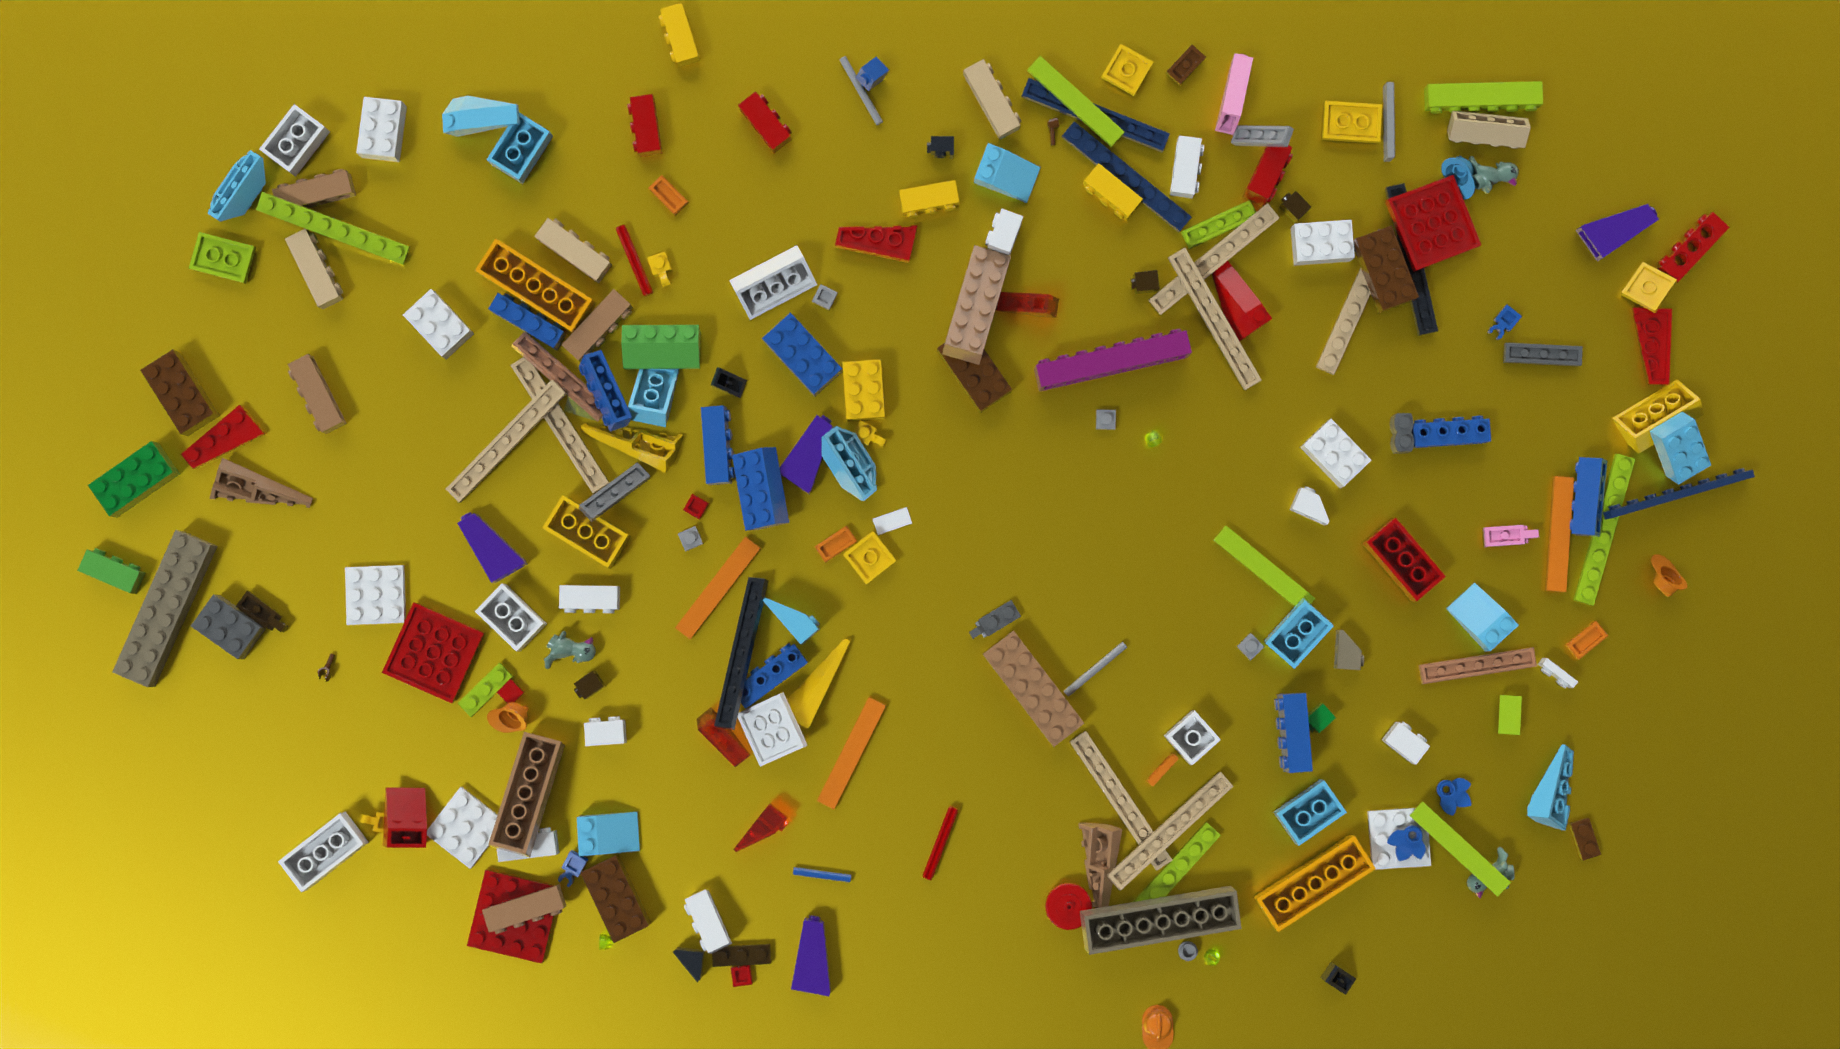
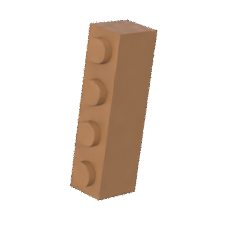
(318, 191)
(598, 325)
(316, 393)
(524, 908)

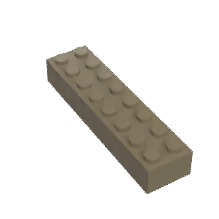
(164, 609)
(1160, 920)

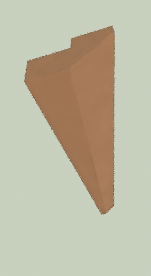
(240, 483)
(1101, 849)

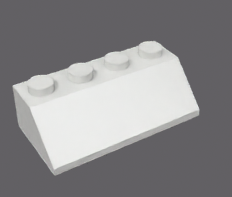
(773, 282)

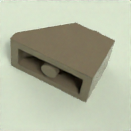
(1347, 653)

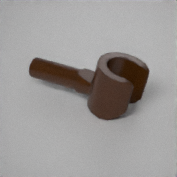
(1053, 124)
(325, 670)

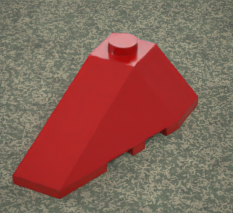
(1238, 302)

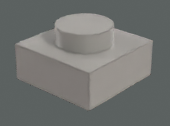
(824, 297)
(1105, 419)
(690, 538)
(1250, 646)

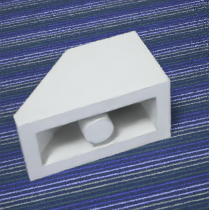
(1309, 505)

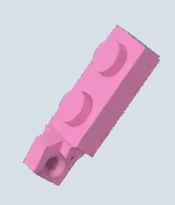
(1508, 535)

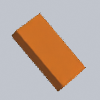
(668, 195)
(835, 544)
(1586, 640)
(1162, 769)

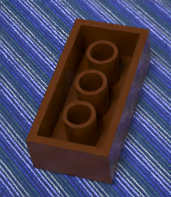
(1385, 269)
(980, 382)
(180, 393)
(615, 898)

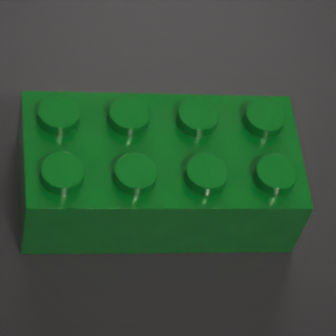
(133, 479)

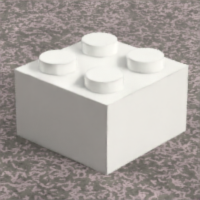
(1005, 231)
(1192, 737)

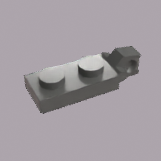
(995, 620)

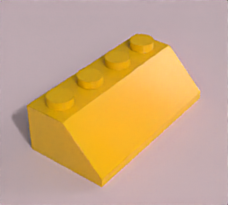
(1654, 410)

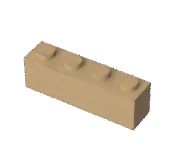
(991, 99)
(1488, 129)
(573, 250)
(314, 269)

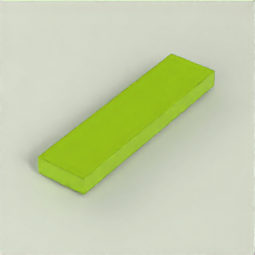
(1218, 224)

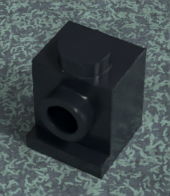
(941, 146)

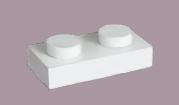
(1550, 668)

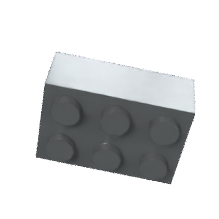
(228, 627)

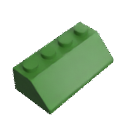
(661, 346)

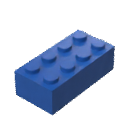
(802, 354)
(760, 488)
(1294, 732)

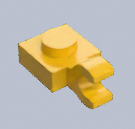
(660, 266)
(867, 434)
(377, 821)

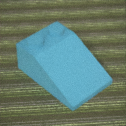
(1006, 173)
(653, 396)
(1482, 617)
(798, 623)
(608, 833)

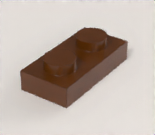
(1185, 65)
(1584, 838)

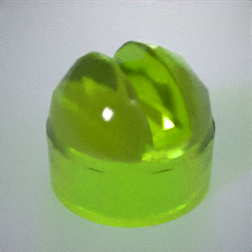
(1153, 438)
(603, 942)
(1209, 961)

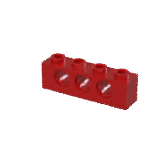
(1714, 227)

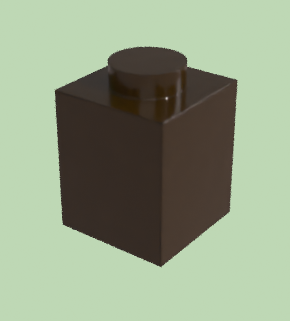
(1294, 206)
(1145, 282)
(589, 685)

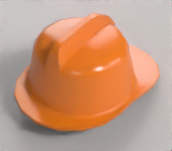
(1667, 577)
(509, 718)
(1157, 1027)

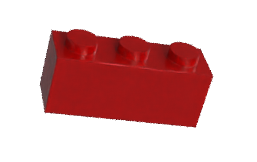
(765, 121)
(645, 125)

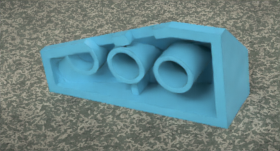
(476, 114)
(1549, 800)

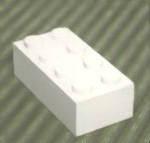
(323, 852)

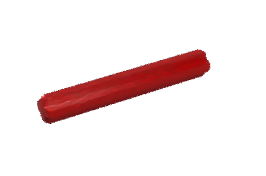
(634, 260)
(940, 843)

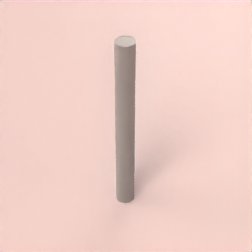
(861, 91)
(1096, 668)

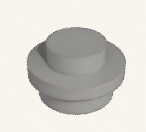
(1187, 950)

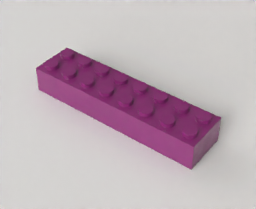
(1112, 360)

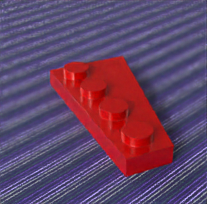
(880, 241)
(1655, 343)
(229, 433)

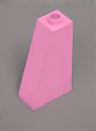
(1234, 94)

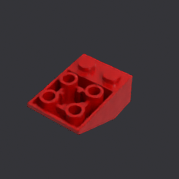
(405, 818)

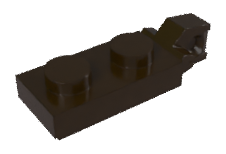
(261, 612)

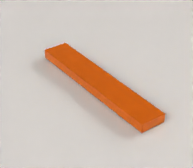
(1559, 534)
(718, 588)
(851, 753)

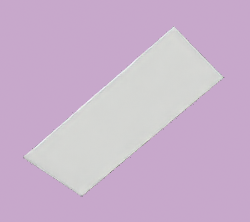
(892, 521)

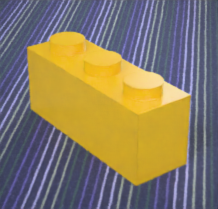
(679, 35)
(1112, 192)
(929, 198)

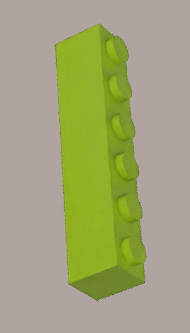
(1483, 96)

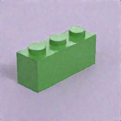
(111, 570)

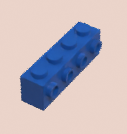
(527, 321)
(605, 390)
(1451, 432)
(717, 445)
(1588, 496)
(772, 674)

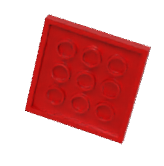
(1433, 223)
(433, 652)
(523, 942)

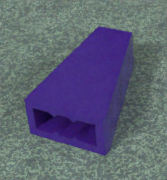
(1613, 231)
(806, 457)
(490, 548)
(811, 965)

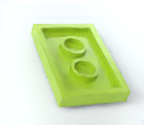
(222, 257)

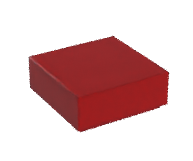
(696, 506)
(510, 692)
(741, 975)

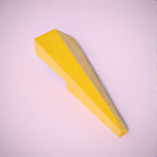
(651, 448)
(810, 694)

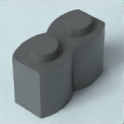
(1402, 438)

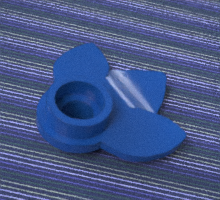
(1455, 796)
(1405, 845)

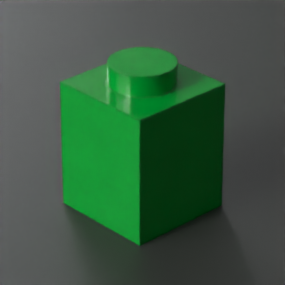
(1319, 718)

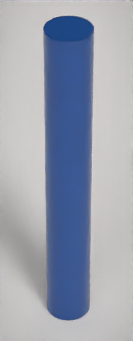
(821, 874)

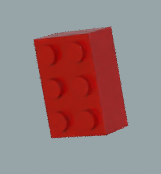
(1268, 174)

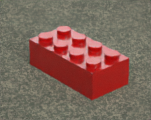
(1404, 560)

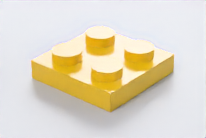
(1127, 69)
(1649, 287)
(869, 557)

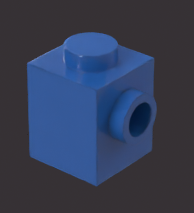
(872, 73)

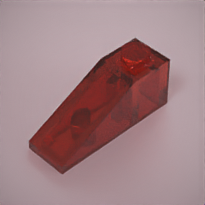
(1028, 304)
(722, 739)
(766, 825)

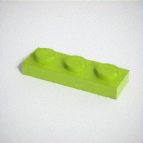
(485, 690)

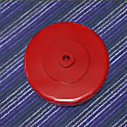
(1065, 903)

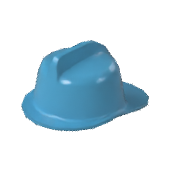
(1463, 172)

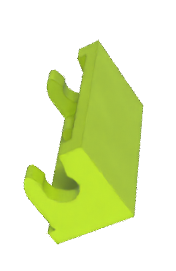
(1509, 714)

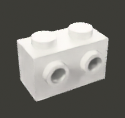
(605, 732)
(1405, 742)

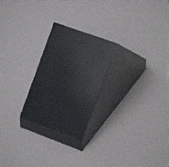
(728, 382)
(692, 960)
(1338, 978)

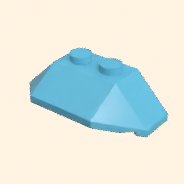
(239, 188)
(849, 462)

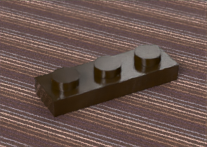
(742, 955)

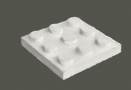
(375, 595)
(771, 729)
(1381, 826)
(464, 827)

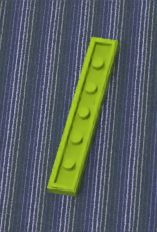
(1075, 101)
(1262, 567)
(1460, 848)

